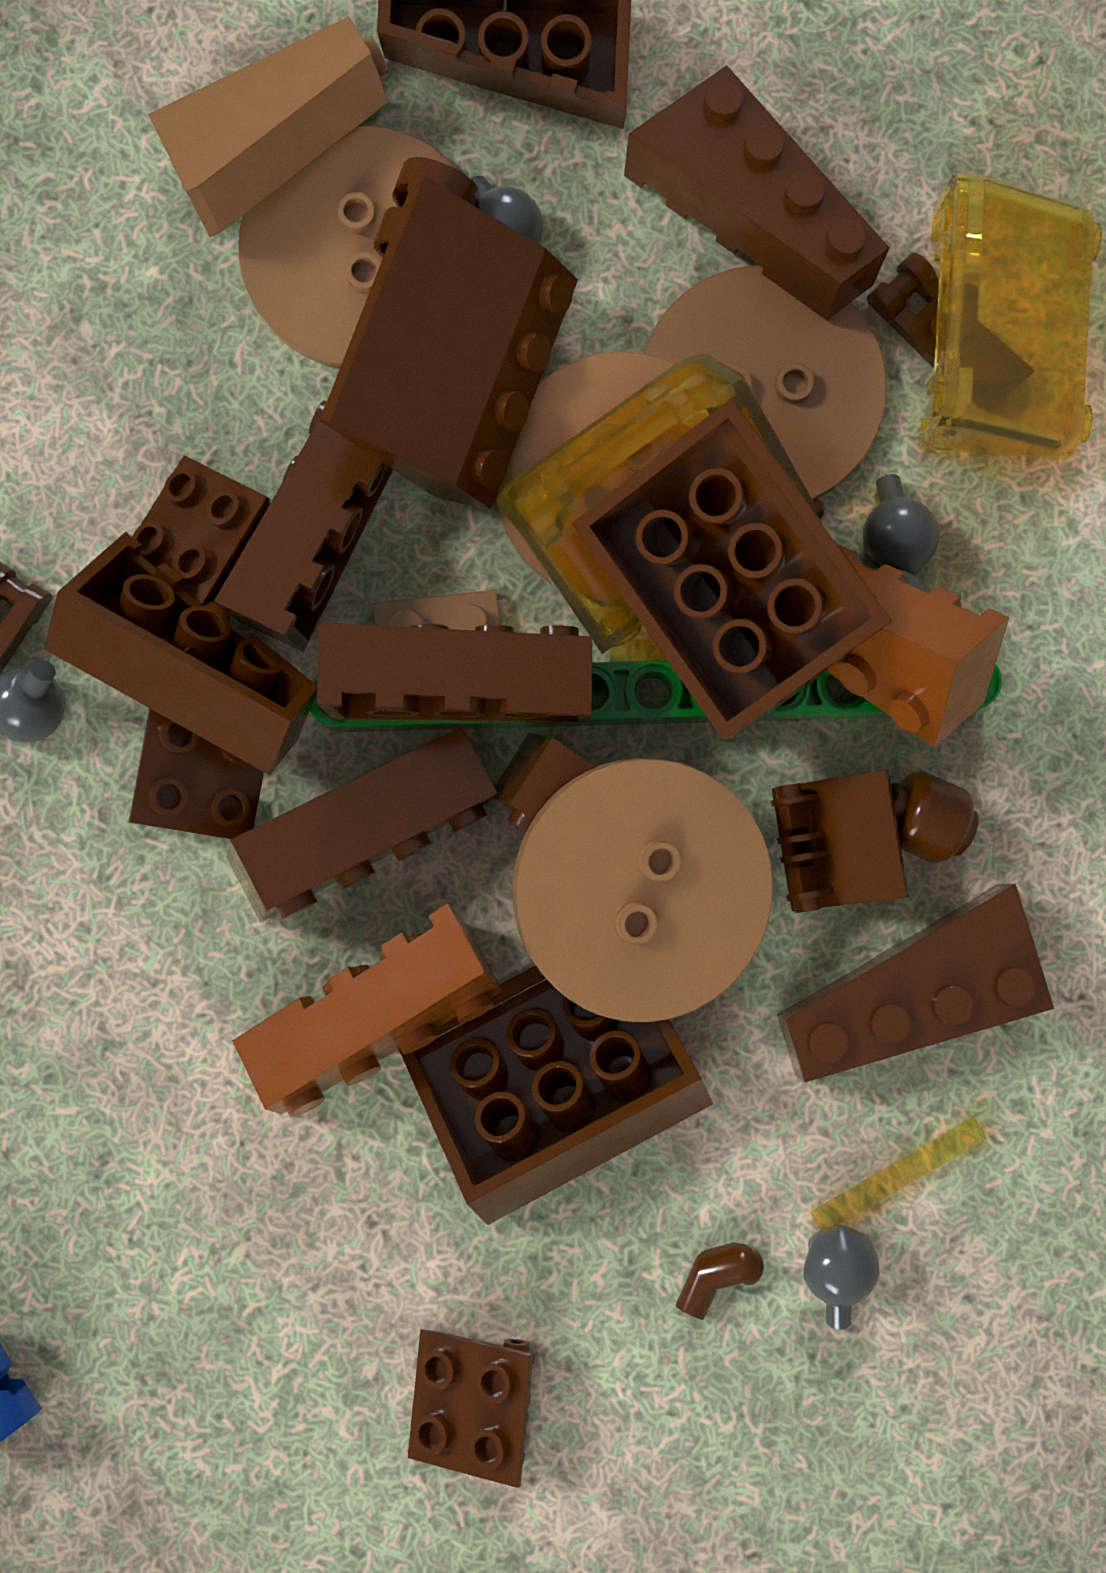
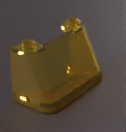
(1010, 321)
(601, 458)

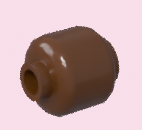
(933, 817)

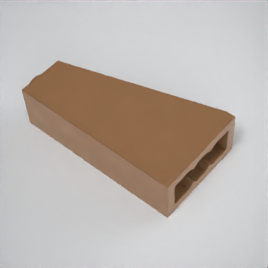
(270, 120)

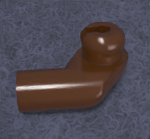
(715, 1270)

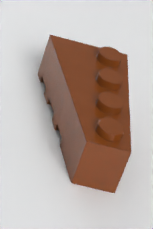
(927, 663)
(369, 1015)

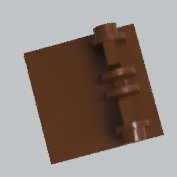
(200, 526)
(192, 783)
(840, 841)
(471, 1406)

